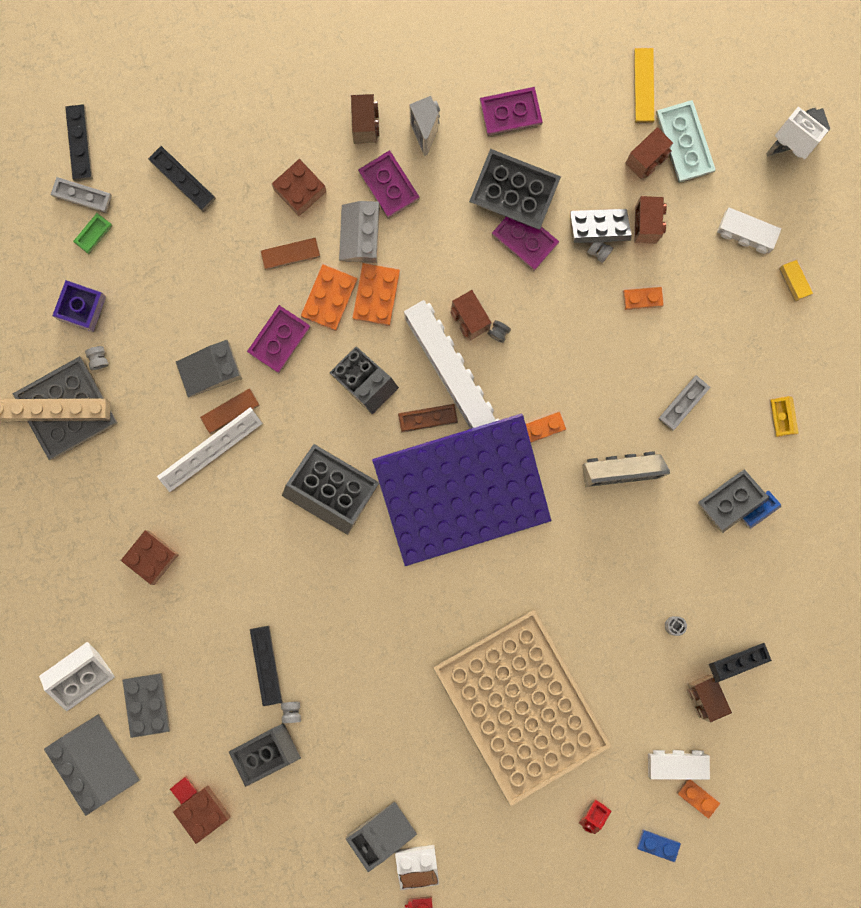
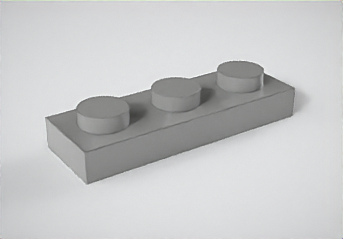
(81, 195)
(684, 402)

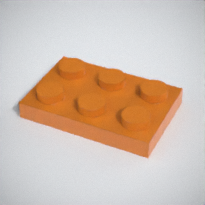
(376, 294)
(329, 297)

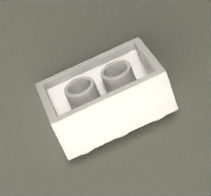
(76, 677)

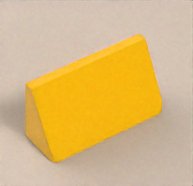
(796, 280)
(784, 416)

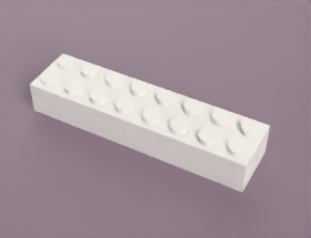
(449, 365)

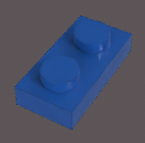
(763, 511)
(658, 845)

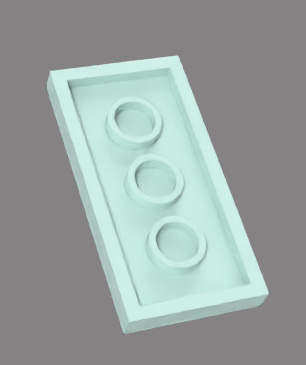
(689, 148)

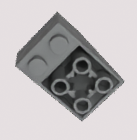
(364, 380)
(380, 836)

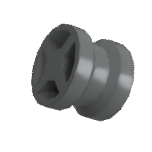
(499, 331)

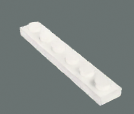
(209, 449)

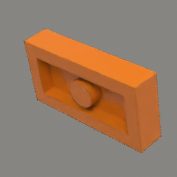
(643, 298)
(545, 427)
(698, 798)

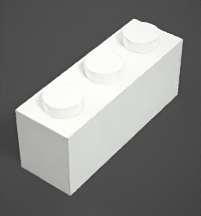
(748, 231)
(679, 765)

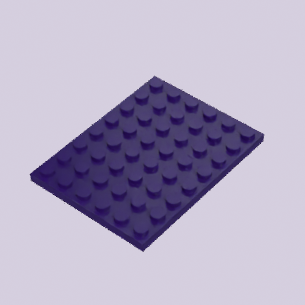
(462, 489)

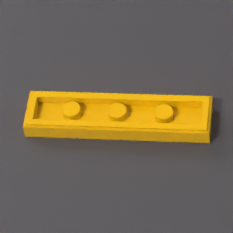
(644, 85)

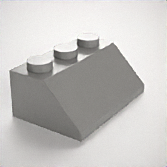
(425, 122)
(359, 232)

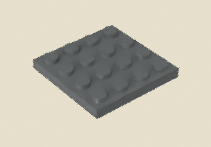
(65, 382)

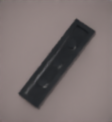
(78, 142)
(181, 178)
(739, 662)
(266, 666)

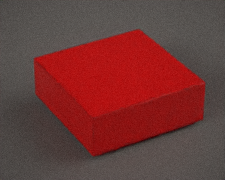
(183, 790)

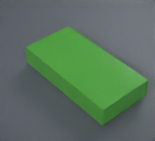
(92, 233)

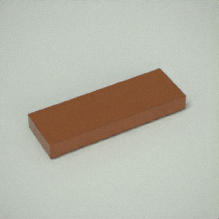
(290, 253)
(229, 411)
(427, 418)

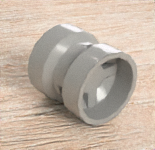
(603, 253)
(96, 358)
(672, 626)
(291, 717)

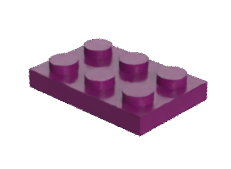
(511, 111)
(388, 184)
(525, 241)
(278, 339)

